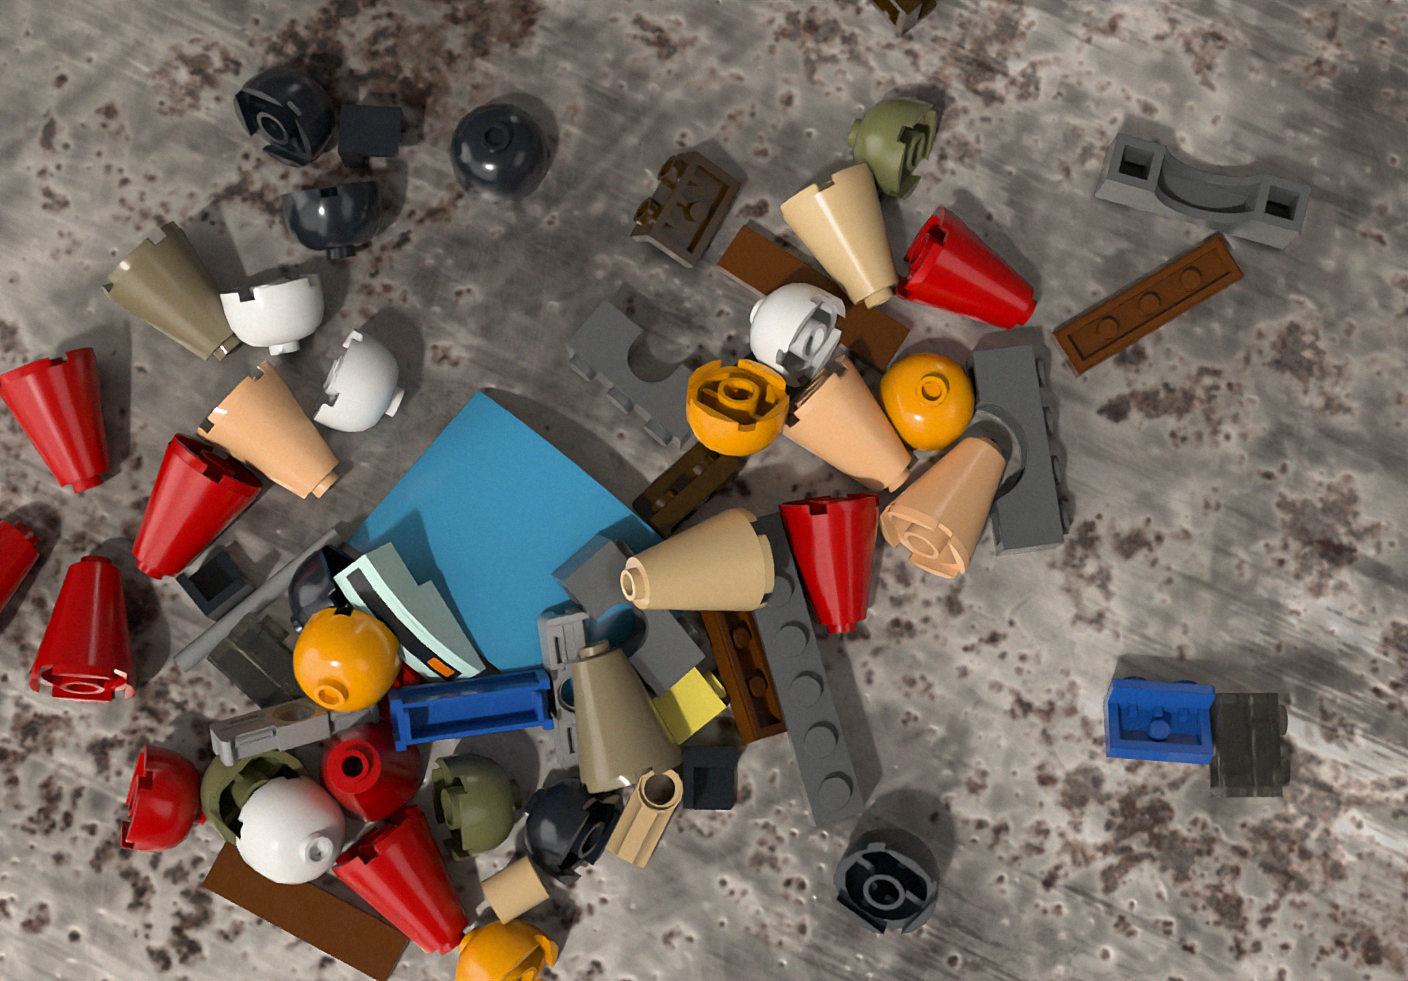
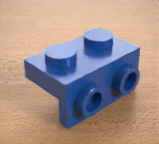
(1158, 720)

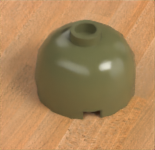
(893, 141)
(230, 787)
(475, 803)

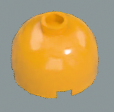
(927, 400)
(736, 407)
(346, 660)
(505, 952)

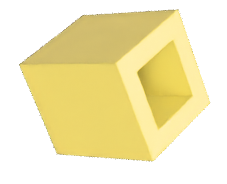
(691, 704)

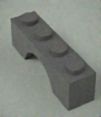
(1248, 207)
(1008, 389)

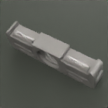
(559, 643)
(282, 728)

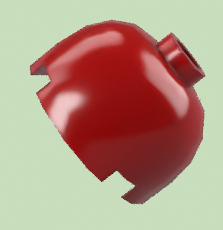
(161, 801)

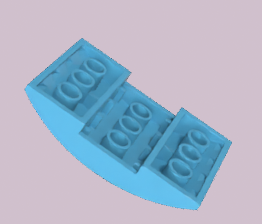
(489, 525)

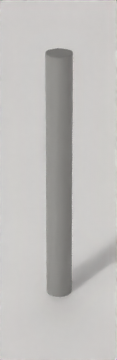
(254, 603)

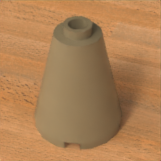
(174, 294)
(617, 722)

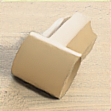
(643, 822)
(515, 889)

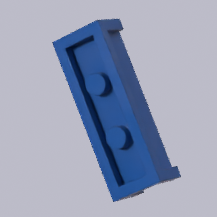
(469, 707)

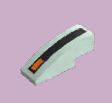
(414, 613)

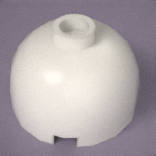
(275, 311)
(795, 330)
(359, 386)
(291, 830)

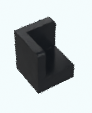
(369, 132)
(217, 586)
(708, 777)

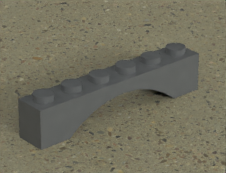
(804, 689)

